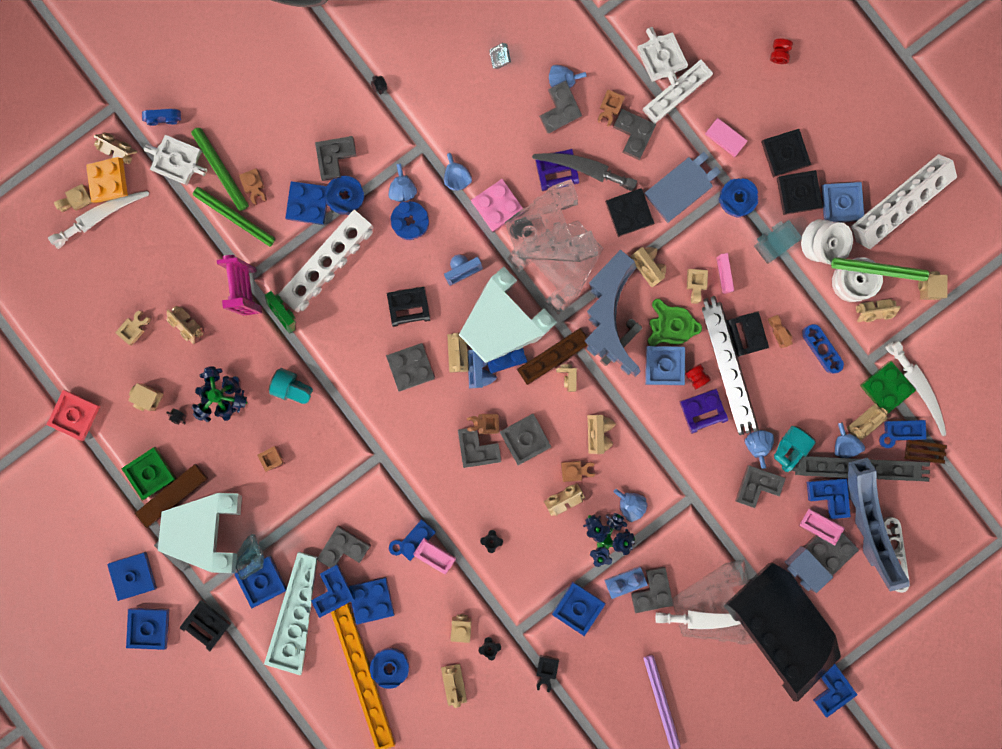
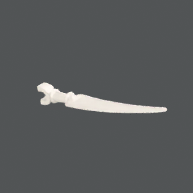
(93, 216)
(919, 382)
(698, 620)

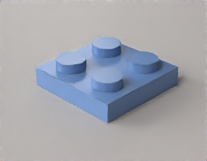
(842, 202)
(665, 365)

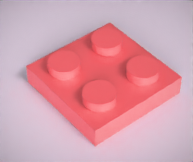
(73, 415)

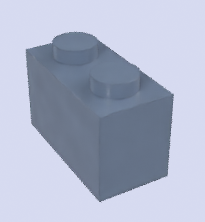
(808, 569)

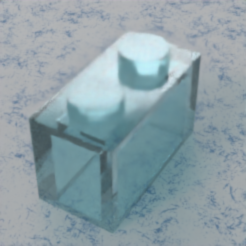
(778, 241)

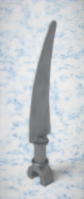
(587, 166)

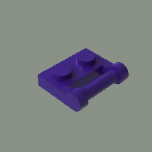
(547, 168)
(702, 404)

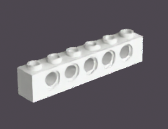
(904, 201)
(315, 263)

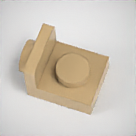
(570, 380)
(461, 628)

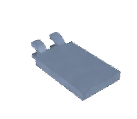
(681, 187)

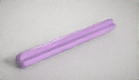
(661, 702)

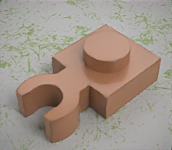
(611, 105)
(252, 184)
(781, 334)
(485, 423)
(573, 471)

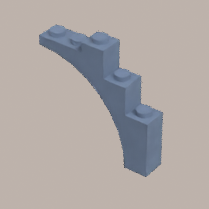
(607, 288)
(869, 520)

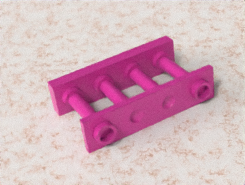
(239, 284)

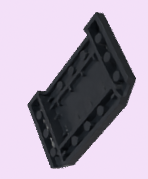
(786, 628)

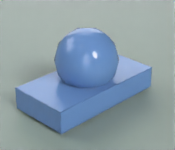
(462, 268)

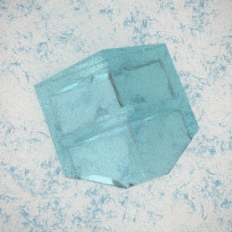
(249, 557)

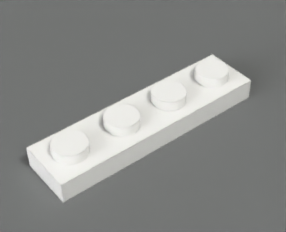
(676, 94)

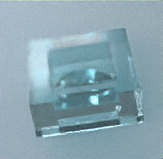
(500, 56)

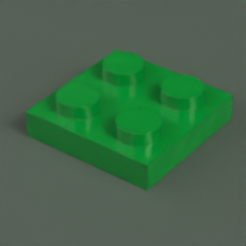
(285, 317)
(888, 387)
(148, 473)

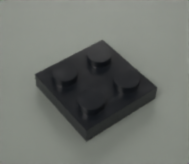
(786, 152)
(799, 192)
(629, 212)

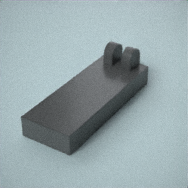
(634, 328)

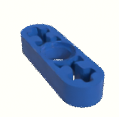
(814, 347)

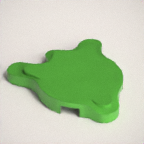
(673, 325)

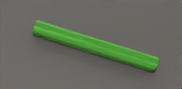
(219, 169)
(234, 216)
(880, 269)

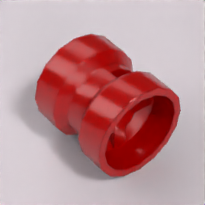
(781, 51)
(697, 376)

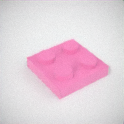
(496, 205)

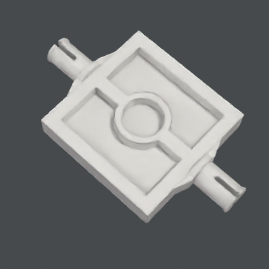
(662, 56)
(175, 160)

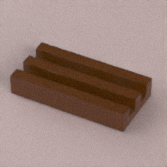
(941, 453)

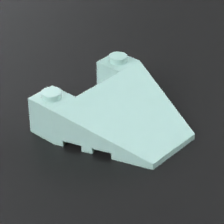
(499, 323)
(192, 532)

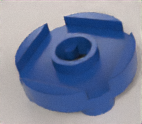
(340, 185)
(749, 197)
(405, 210)
(381, 675)

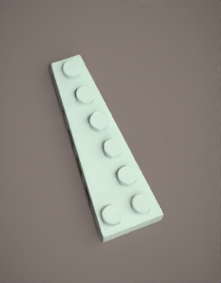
(291, 630)

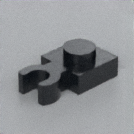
(546, 670)

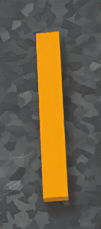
(362, 679)

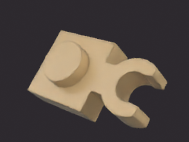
(131, 330)

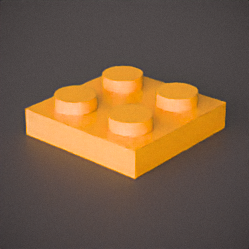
(107, 180)

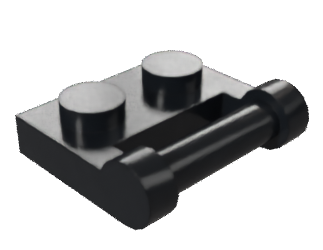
(407, 300)
(753, 333)
(208, 620)

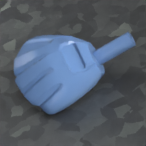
(561, 73)
(456, 175)
(402, 187)
(760, 444)
(847, 444)
(632, 505)

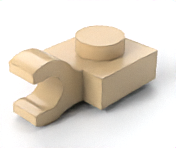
(76, 198)
(696, 281)

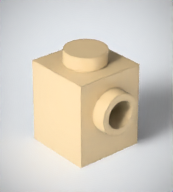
(934, 288)
(144, 397)

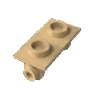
(106, 144)
(885, 309)
(188, 330)
(457, 353)
(868, 422)
(556, 503)
(454, 685)

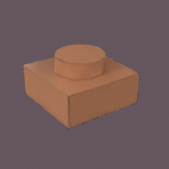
(270, 459)

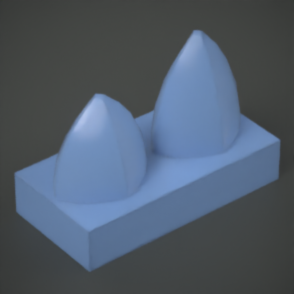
(477, 376)
(625, 582)

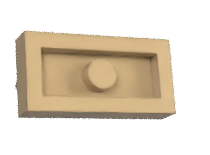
(645, 264)
(596, 428)

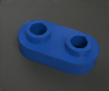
(169, 116)

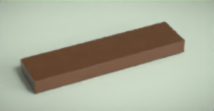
(553, 356)
(171, 495)

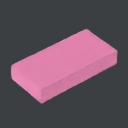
(726, 137)
(725, 273)
(822, 526)
(434, 556)

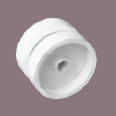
(826, 240)
(856, 286)

